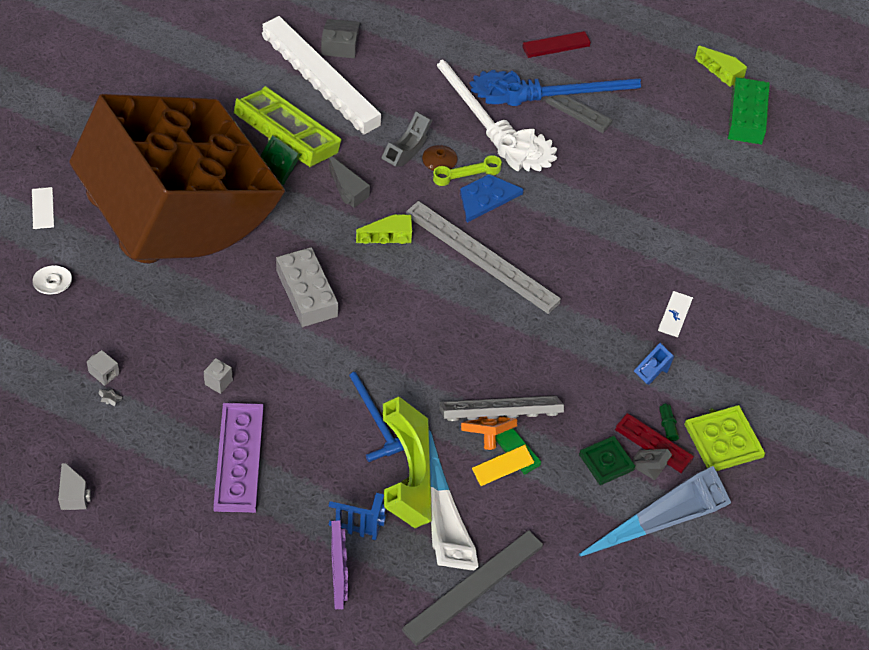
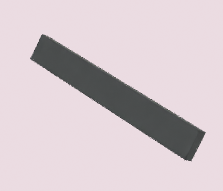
(472, 588)

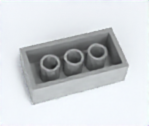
(307, 287)

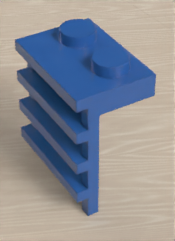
(370, 519)

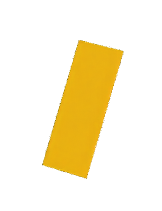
(502, 465)

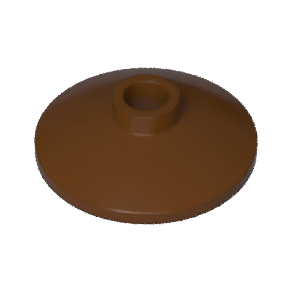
(439, 156)

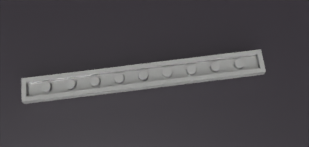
(484, 257)

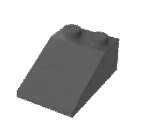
(340, 38)

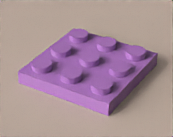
(339, 568)

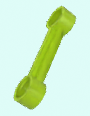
(466, 170)

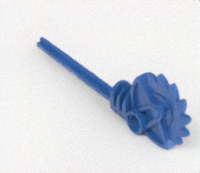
(506, 88)

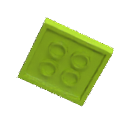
(724, 438)

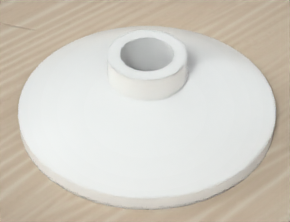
(52, 280)

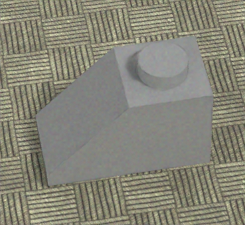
(72, 490)

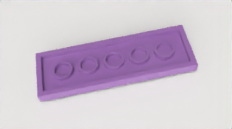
(238, 458)

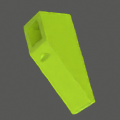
(721, 64)
(387, 230)

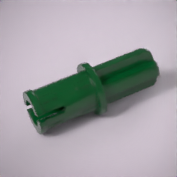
(668, 422)

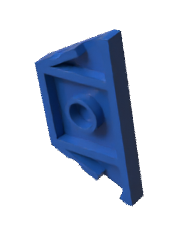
(486, 195)

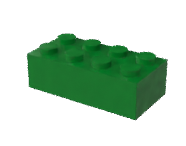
(748, 110)

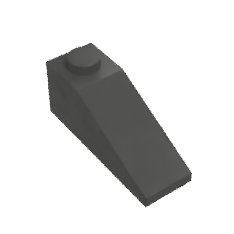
(350, 186)

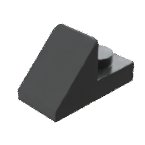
(651, 461)

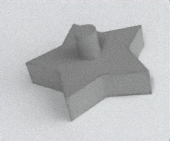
(109, 397)

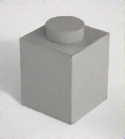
(103, 367)
(218, 376)

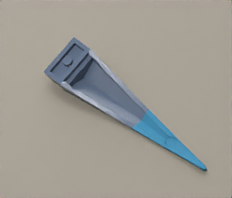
(690, 499)

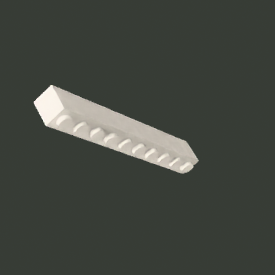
(321, 75)

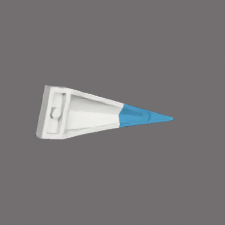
(448, 532)

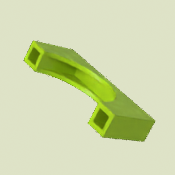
(413, 501)

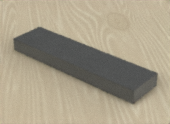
(580, 112)

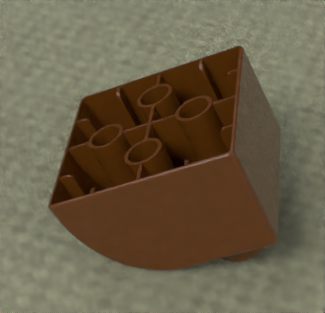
(172, 175)

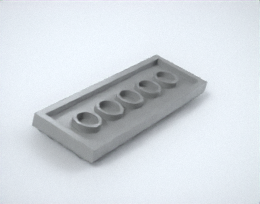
(499, 407)

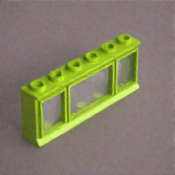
(278, 117)

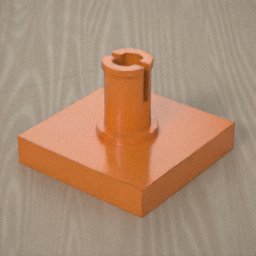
(489, 428)

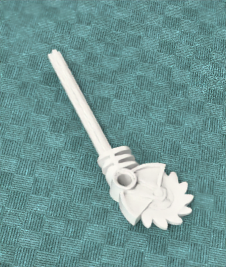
(518, 147)

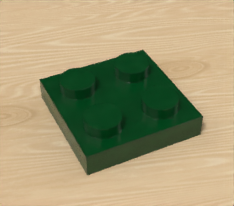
(280, 158)
(607, 460)

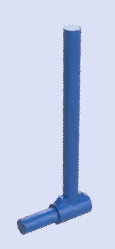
(392, 445)

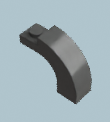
(410, 143)

